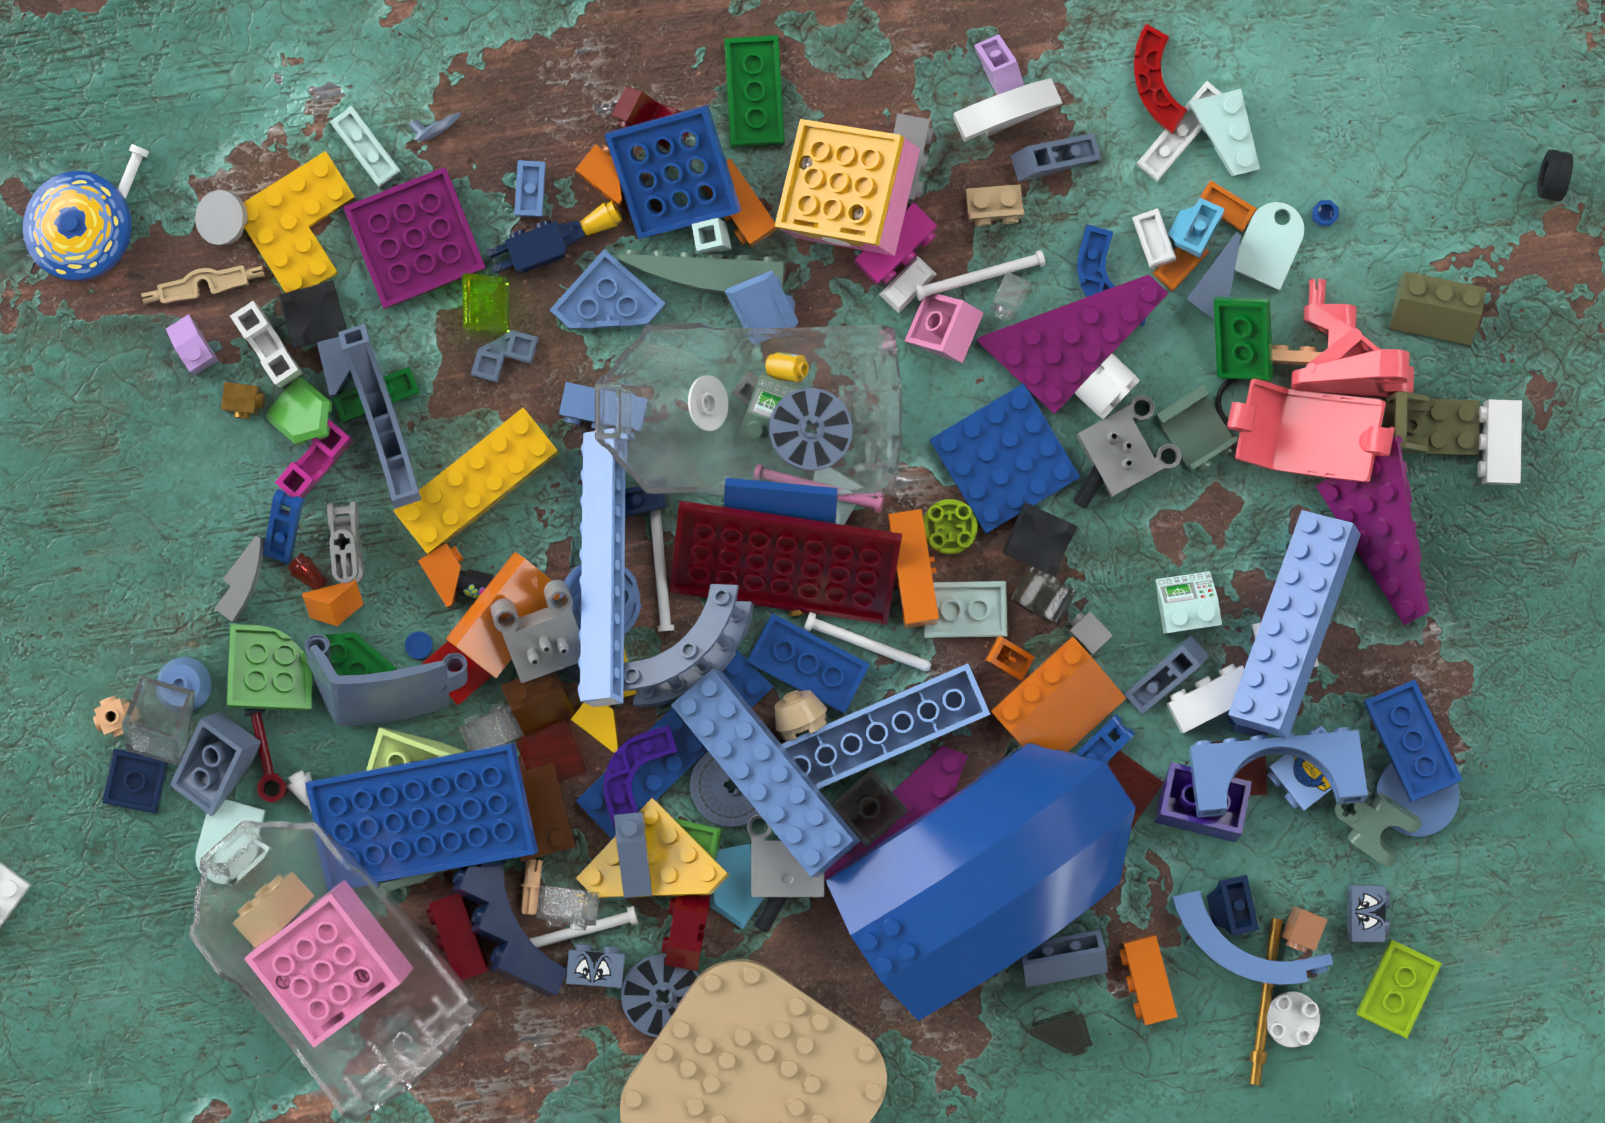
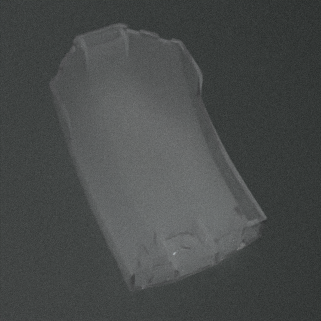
(651, 435)
(391, 1040)

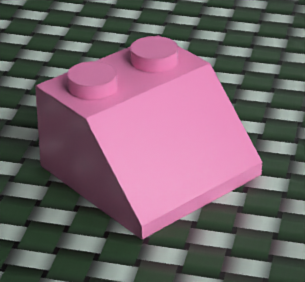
(944, 326)

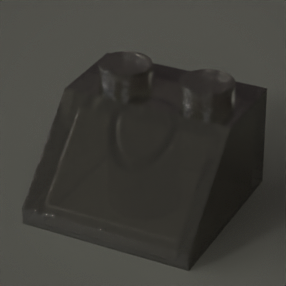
(868, 807)
(1063, 1031)

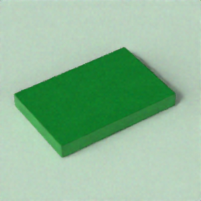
(1243, 338)

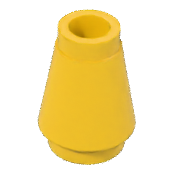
(601, 219)

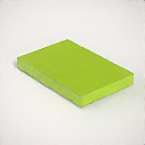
(1398, 988)

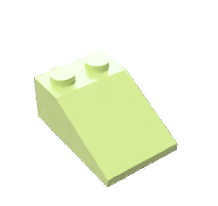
(397, 748)

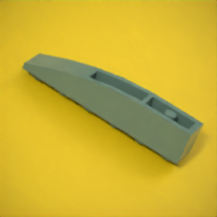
(701, 274)

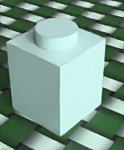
(711, 236)

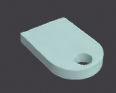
(1269, 247)
(223, 822)

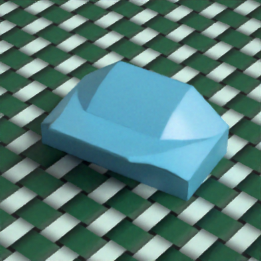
(1196, 227)

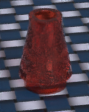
(305, 571)

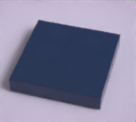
(135, 781)

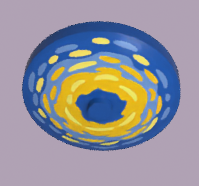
(77, 226)

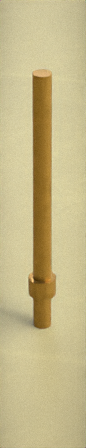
(1258, 1055)

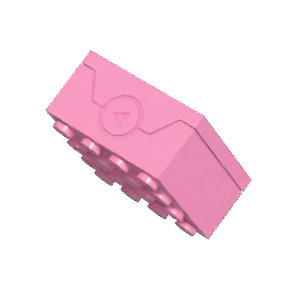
(329, 964)

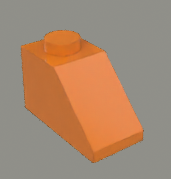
(601, 174)
(443, 570)

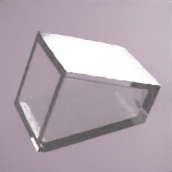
(159, 720)

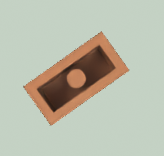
(1303, 929)

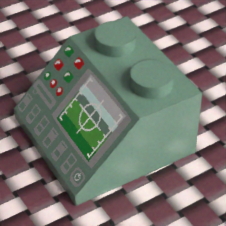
(763, 401)

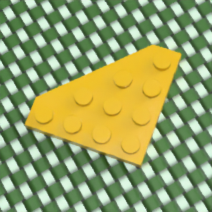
(675, 861)

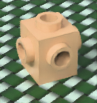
(102, 719)

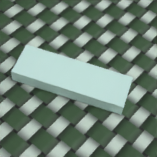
(365, 147)

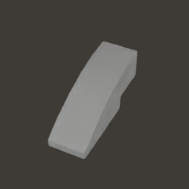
(243, 581)

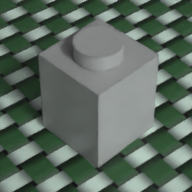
(1089, 632)

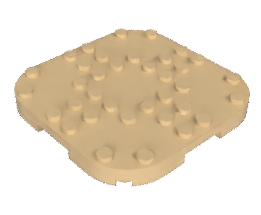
(754, 1053)

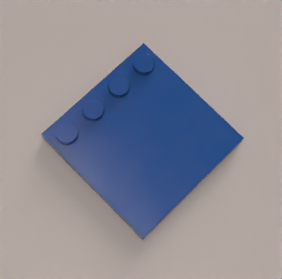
(782, 499)

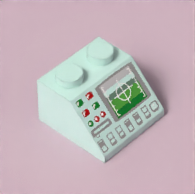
(1188, 602)

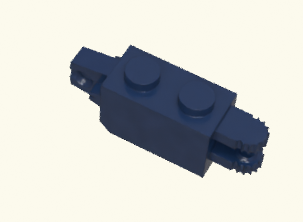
(537, 247)

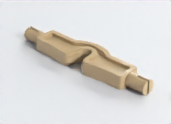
(188, 287)

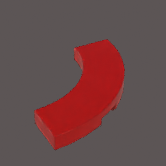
(1150, 83)

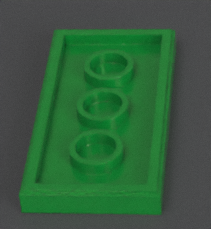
(754, 91)

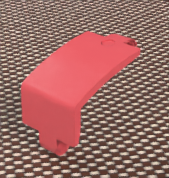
(1310, 432)

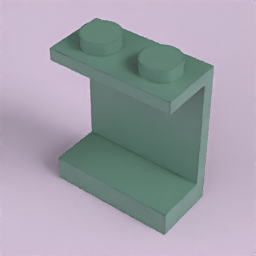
(1196, 429)

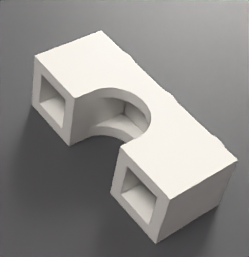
(267, 344)

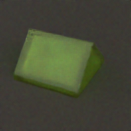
(485, 303)

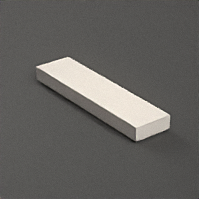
(1168, 146)

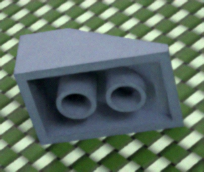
(214, 761)

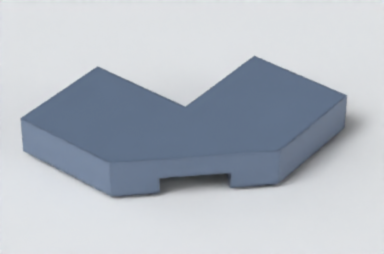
(491, 356)

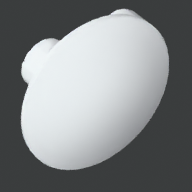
(1293, 1019)

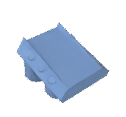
(762, 303)

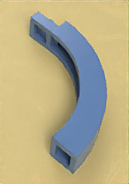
(1210, 940)

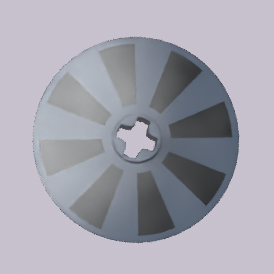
(818, 409)
(640, 993)

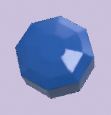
(1325, 213)

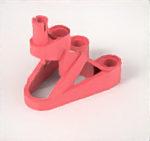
(1351, 361)

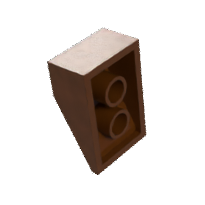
(547, 811)

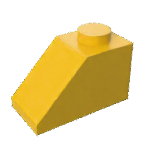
(599, 723)

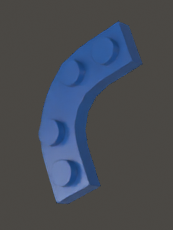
(1092, 261)

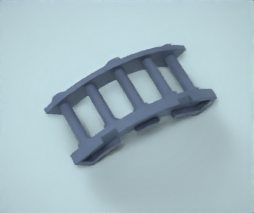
(705, 647)

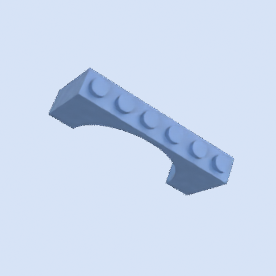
(1333, 754)

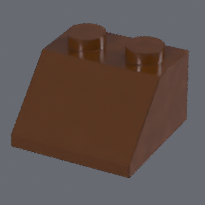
(538, 702)

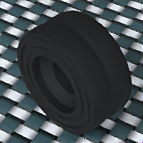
(1555, 175)

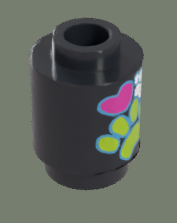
(473, 582)

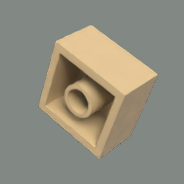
(272, 908)

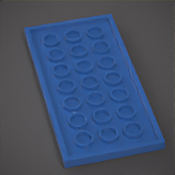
(428, 813)

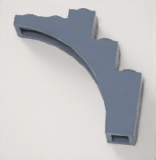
(380, 415)

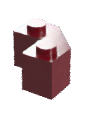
(638, 107)
(687, 931)

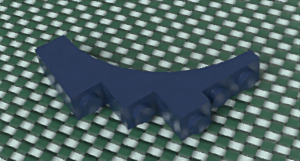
(494, 920)

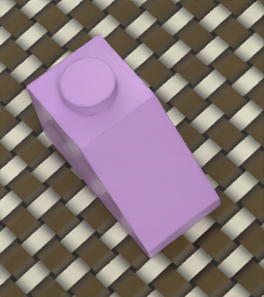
(999, 64)
(191, 345)

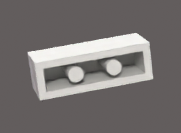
(1500, 442)
(1206, 700)

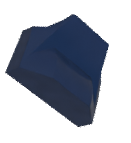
(1233, 906)

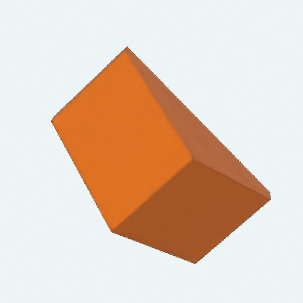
(334, 602)
(1009, 658)

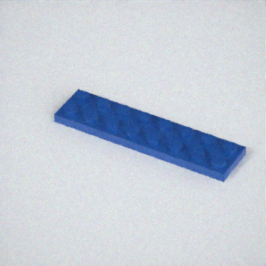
(660, 773)

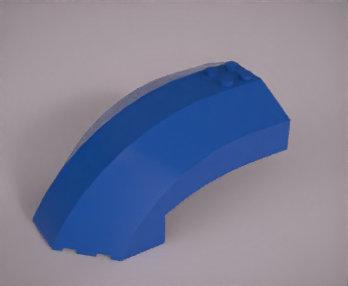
(986, 874)

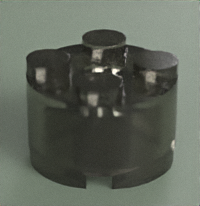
(1043, 595)

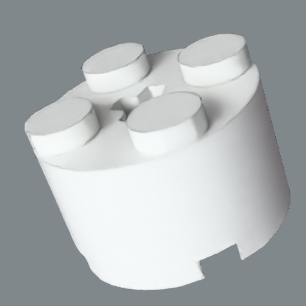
(1107, 386)

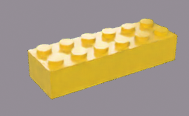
(477, 481)

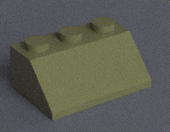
(1437, 308)

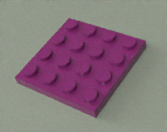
(414, 238)

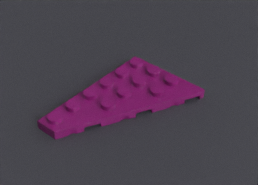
(1069, 343)
(1386, 529)
(920, 792)

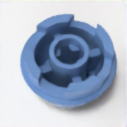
(190, 675)

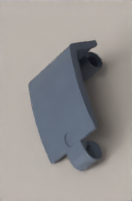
(383, 695)

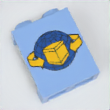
(1298, 779)

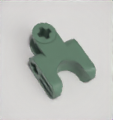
(1369, 821)

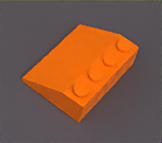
(1059, 700)

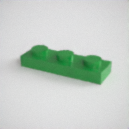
(400, 387)

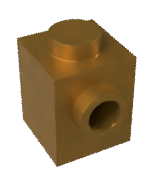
(242, 400)

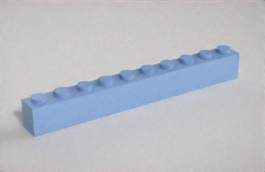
(602, 576)

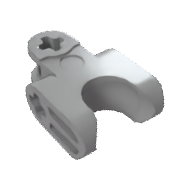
(345, 562)

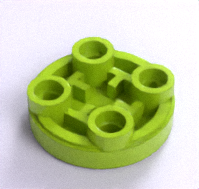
(950, 526)

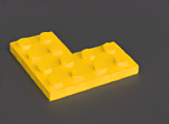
(282, 221)

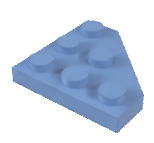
(607, 298)

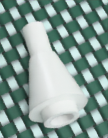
(298, 787)

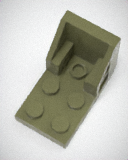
(1434, 424)

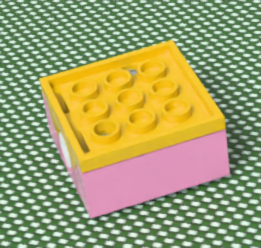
(847, 187)

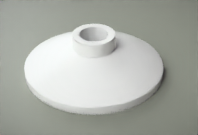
(708, 403)

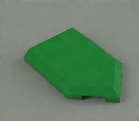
(355, 656)

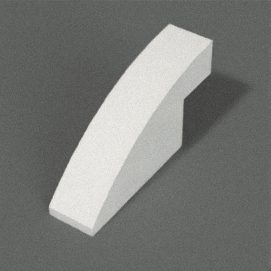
(1006, 109)

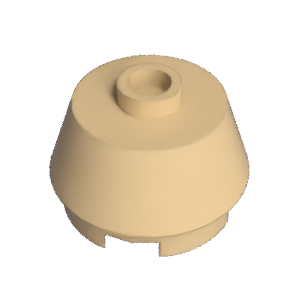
(799, 713)

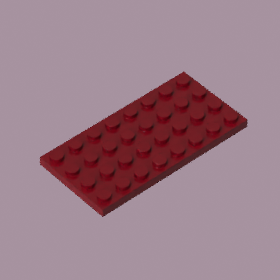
(785, 561)

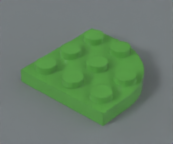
(267, 670)

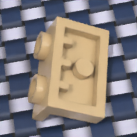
(994, 204)

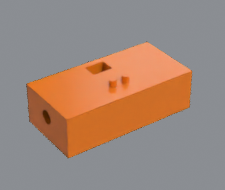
(914, 570)
(476, 630)

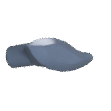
(434, 129)

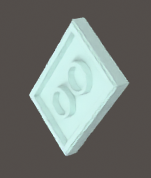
(969, 610)

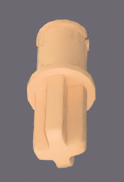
(531, 886)

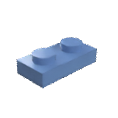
(530, 189)

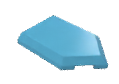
(733, 895)

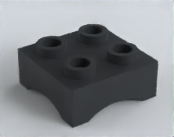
(312, 314)
(1039, 539)

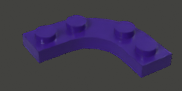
(627, 761)

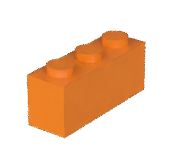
(753, 220)
(1147, 979)

